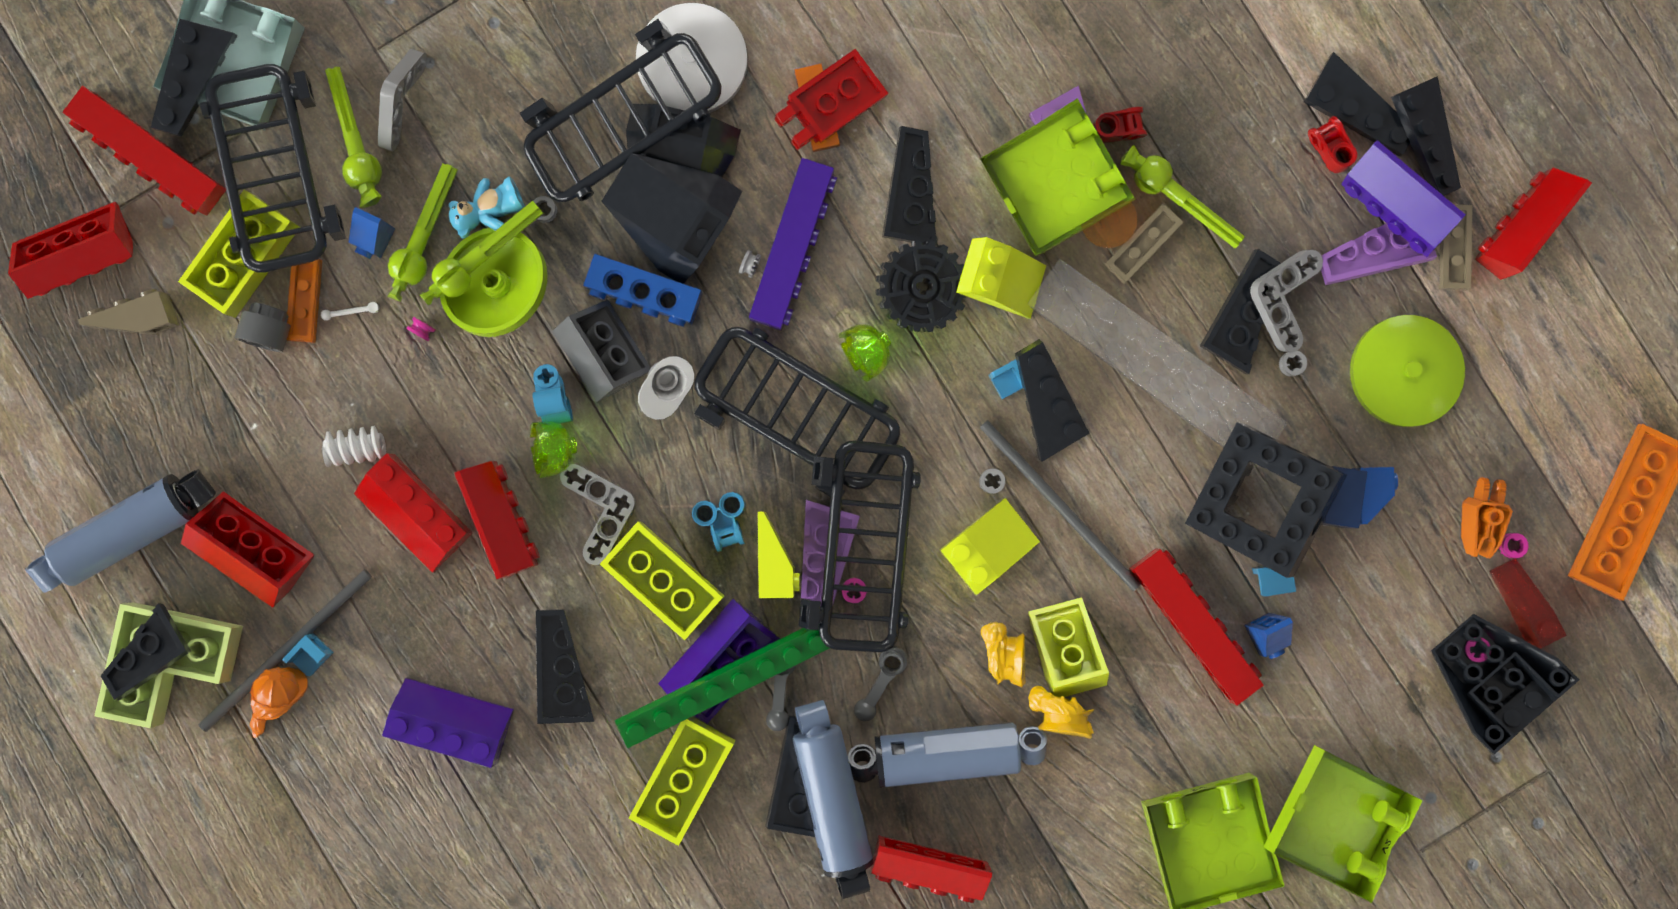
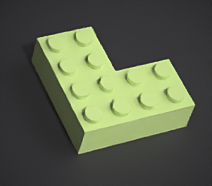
(210, 660)

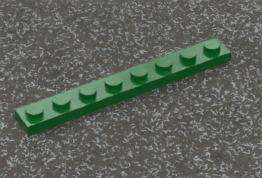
(719, 686)

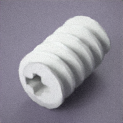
(353, 447)

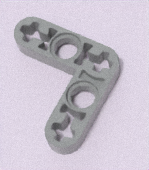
(391, 97)
(1276, 292)
(607, 501)

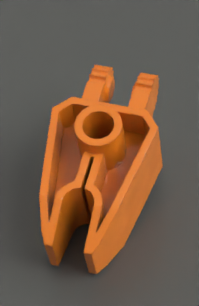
(1485, 519)

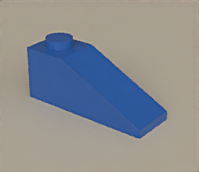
(1270, 634)

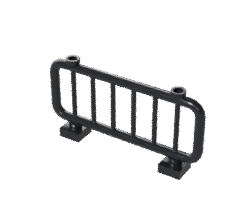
(302, 91)
(544, 117)
(758, 339)
(818, 614)

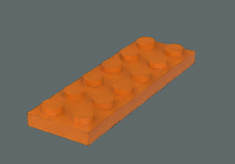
(1629, 513)

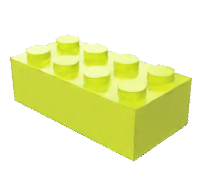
(220, 274)
(662, 580)
(682, 779)

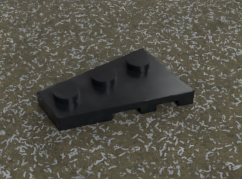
(148, 654)

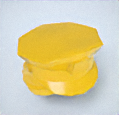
(1004, 654)
(1060, 713)

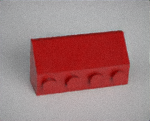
(1531, 222)
(70, 251)
(412, 511)
(497, 519)
(246, 548)
(931, 869)

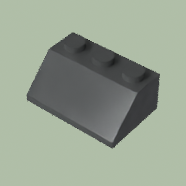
(601, 350)

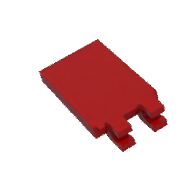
(832, 99)

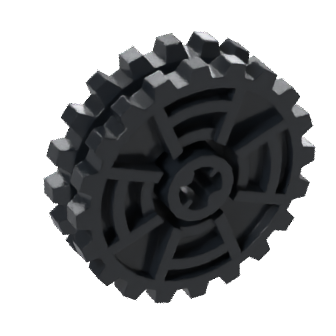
(903, 298)

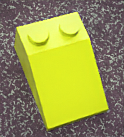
(1000, 276)
(989, 546)
(775, 567)
(1068, 648)

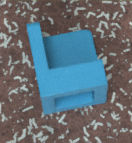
(1006, 379)
(1272, 582)
(308, 654)

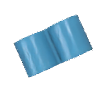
(550, 398)
(722, 521)

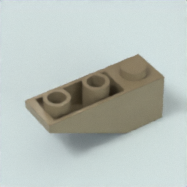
(143, 315)

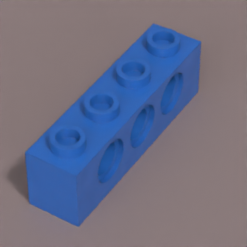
(604, 269)

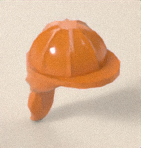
(274, 695)

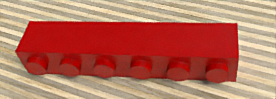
(143, 150)
(1196, 626)

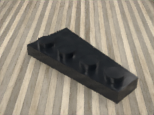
(191, 64)
(1350, 99)
(1428, 132)
(910, 197)
(1238, 323)
(1051, 408)
(559, 677)
(788, 802)

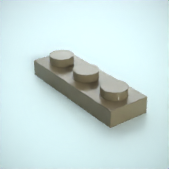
(1143, 243)
(1457, 254)

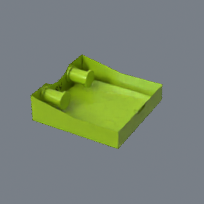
(1056, 177)
(1342, 823)
(1212, 843)

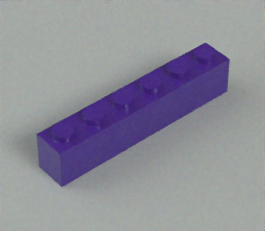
(791, 244)

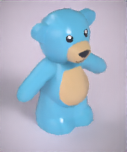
(485, 207)

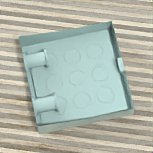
(261, 40)

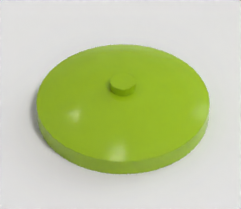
(501, 290)
(1407, 371)

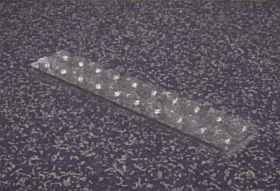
(1148, 356)

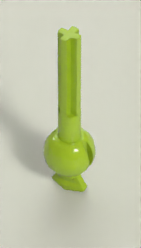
(360, 169)
(1155, 176)
(408, 264)
(453, 276)

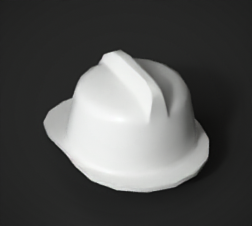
(665, 387)

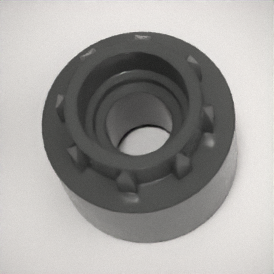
(263, 327)

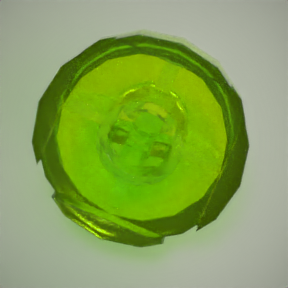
(866, 349)
(551, 448)

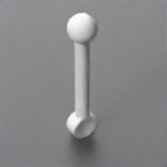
(372, 307)

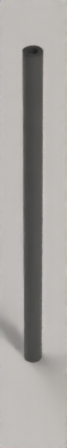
(1060, 505)
(277, 657)

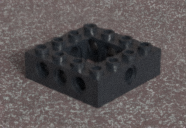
(1317, 493)

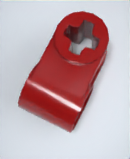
(1124, 125)
(1332, 143)

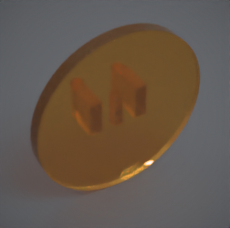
(1114, 228)

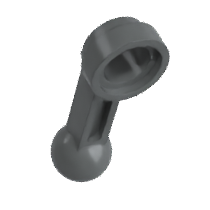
(865, 708)
(777, 718)

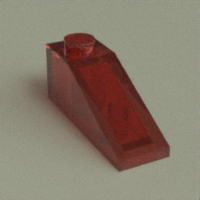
(1527, 605)

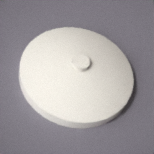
(720, 43)

